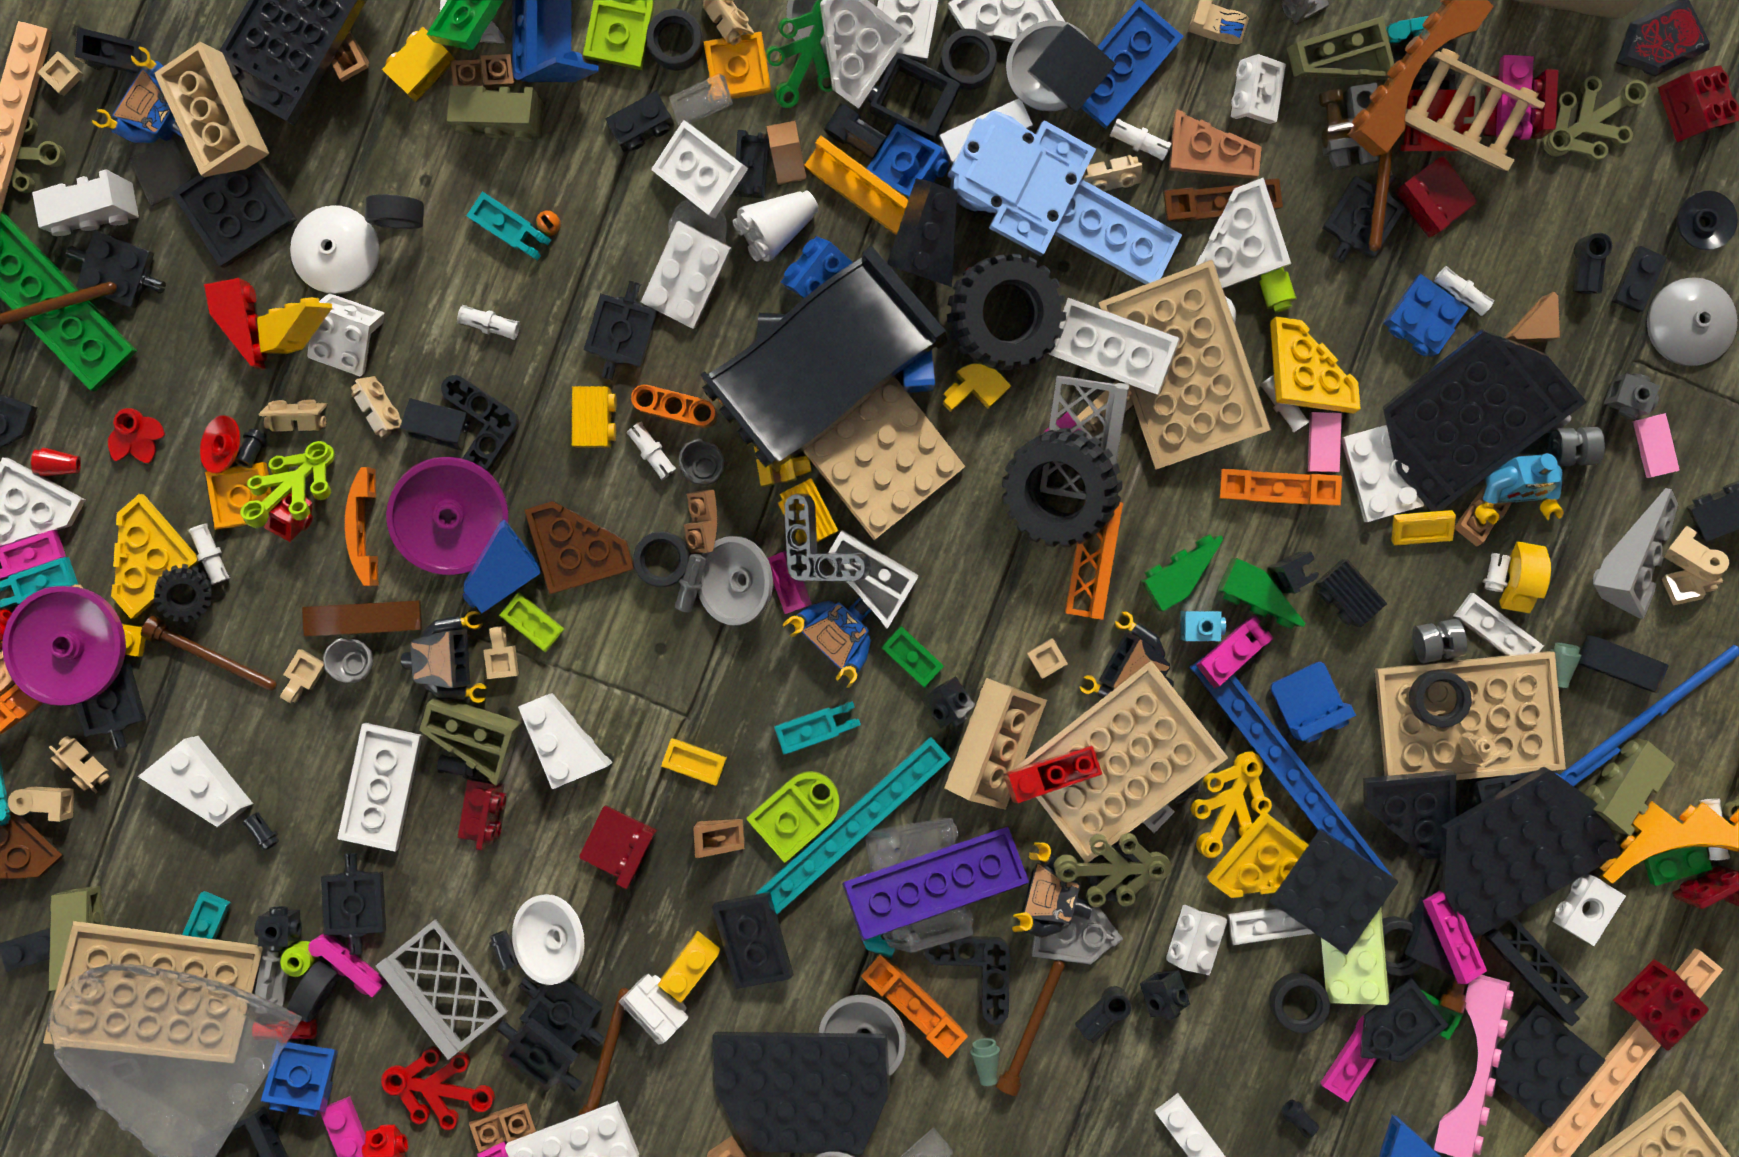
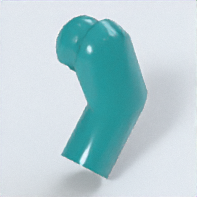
(879, 946)

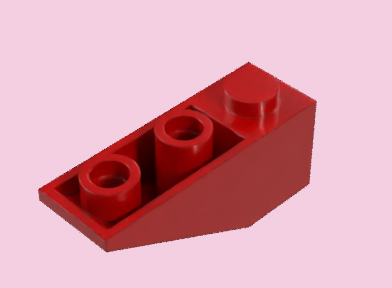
(233, 310)
(1052, 774)

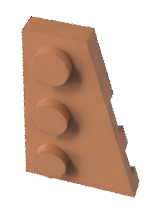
(1206, 150)

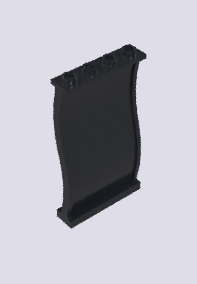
(823, 359)

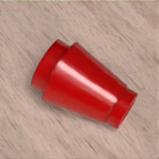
(53, 462)

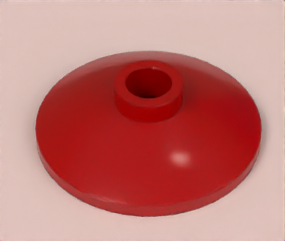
(220, 444)

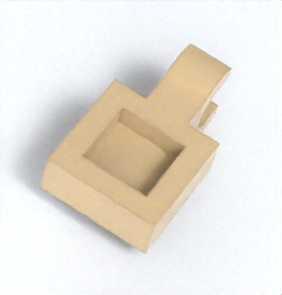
(1686, 587)
(500, 659)
(303, 672)

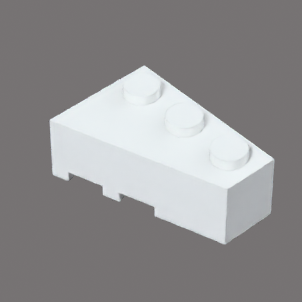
(85, 204)
(884, 586)
(560, 742)
(198, 782)

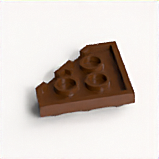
(574, 548)
(24, 850)

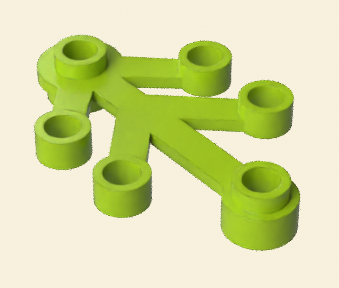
(316, 459)

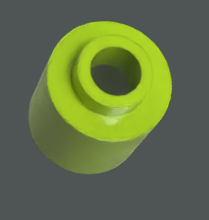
(1277, 290)
(297, 959)

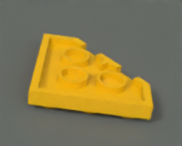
(1308, 371)
(143, 552)
(1258, 859)

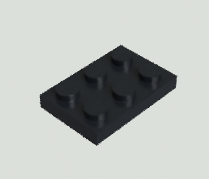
(752, 940)

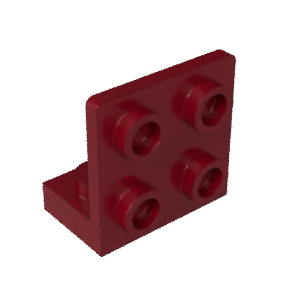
(1699, 102)
(1543, 119)
(1435, 196)
(481, 812)
(617, 844)
(1715, 885)
(1661, 1003)

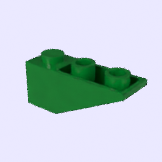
(1177, 579)
(1254, 587)

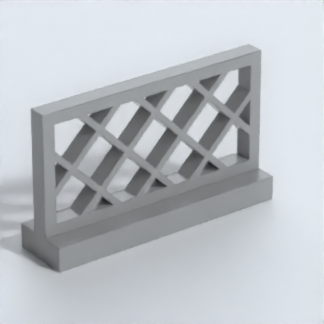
(1110, 435)
(421, 1006)

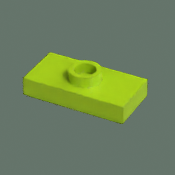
(532, 622)

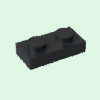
(1639, 279)
(26, 950)

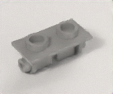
(271, 978)

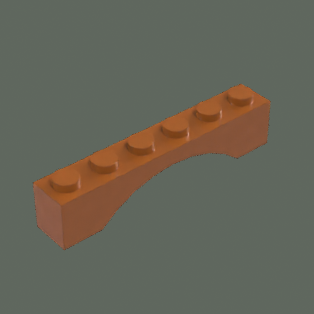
(1384, 118)

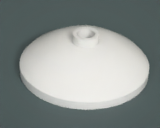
(352, 253)
(548, 939)

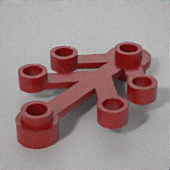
(433, 1088)

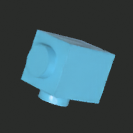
(1201, 625)

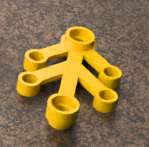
(1231, 800)

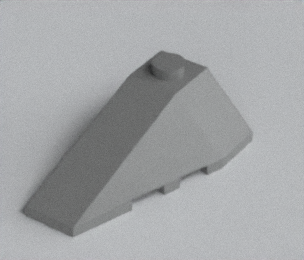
(1630, 565)

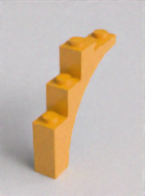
(1661, 832)

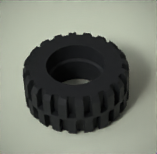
(1043, 307)
(1035, 513)

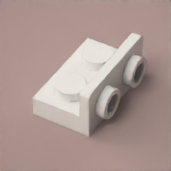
(1258, 88)

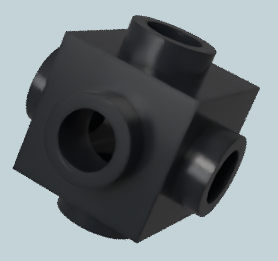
(948, 703)
(278, 928)
(1165, 994)

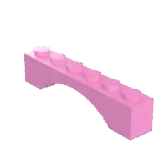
(1461, 1126)

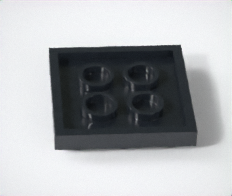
(234, 211)
(1333, 891)
(1544, 1064)

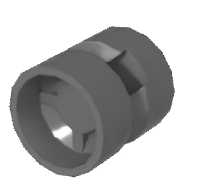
(1580, 446)
(1444, 639)

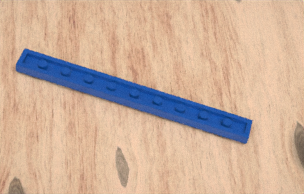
(1285, 763)

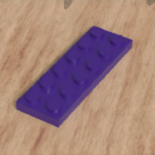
(935, 883)

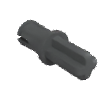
(690, 583)

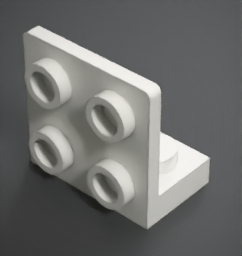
(344, 335)

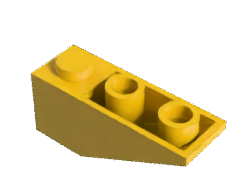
(291, 327)

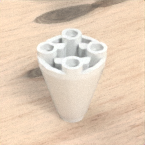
(774, 223)

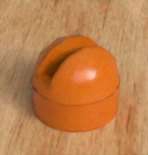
(553, 218)

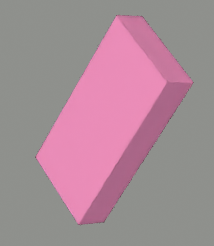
(1324, 442)
(1656, 445)

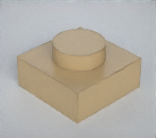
(60, 73)
(1047, 658)

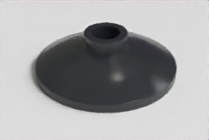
(1719, 220)

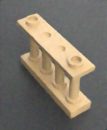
(1469, 141)

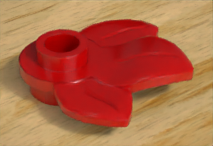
(134, 440)

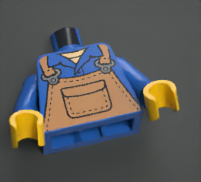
(143, 112)
(837, 633)

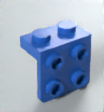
(814, 266)
(1310, 702)

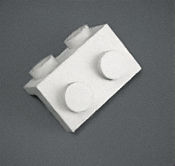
(1196, 940)

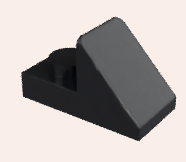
(106, 50)

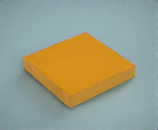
(741, 64)
(230, 492)

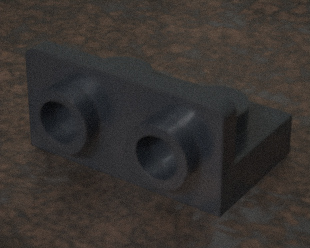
(640, 122)

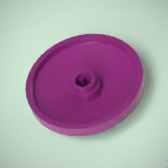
(445, 514)
(64, 645)

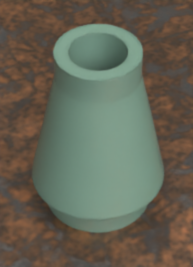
(1567, 659)
(986, 1057)

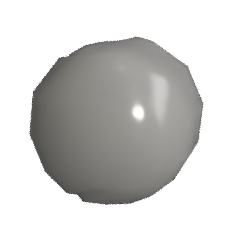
(348, 660)

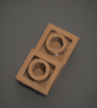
(488, 71)
(1470, 525)
(703, 528)
(502, 1126)

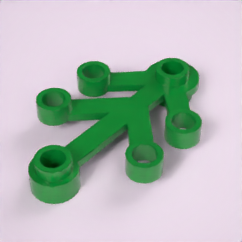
(808, 47)

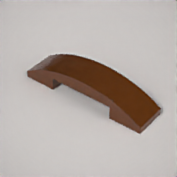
(1208, 203)
(362, 618)

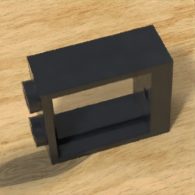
(924, 74)
(262, 1133)

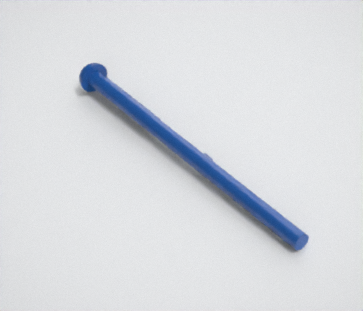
(1609, 747)

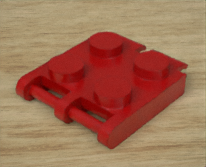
(1436, 110)

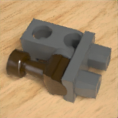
(1335, 136)

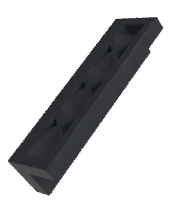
(1532, 976)

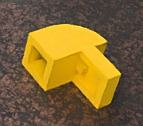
(980, 380)
(1529, 577)

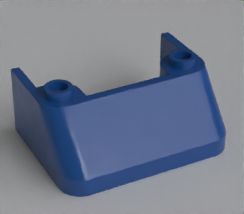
(544, 43)

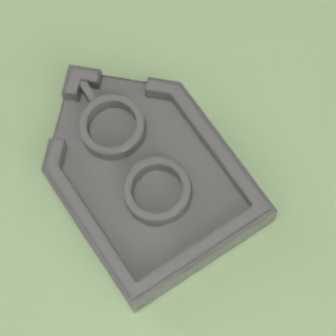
(1079, 942)

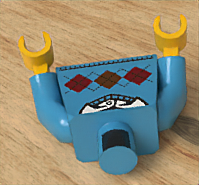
(1523, 480)

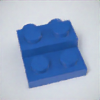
(908, 157)
(1425, 316)
(300, 1079)

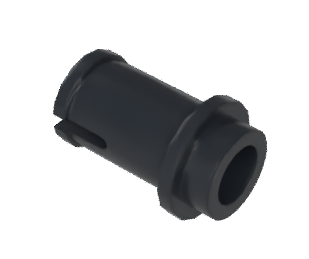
(250, 448)
(455, 766)
(261, 831)
(503, 948)
(1294, 1112)

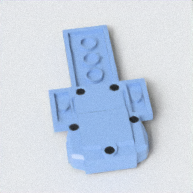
(1040, 193)

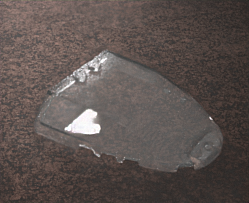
(167, 1052)

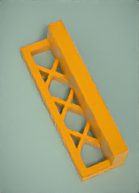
(857, 184)

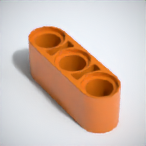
(660, 403)

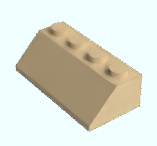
(211, 111)
(994, 743)

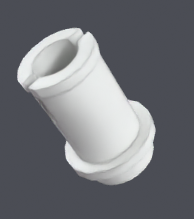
(1497, 574)

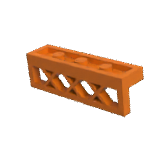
(1103, 570)

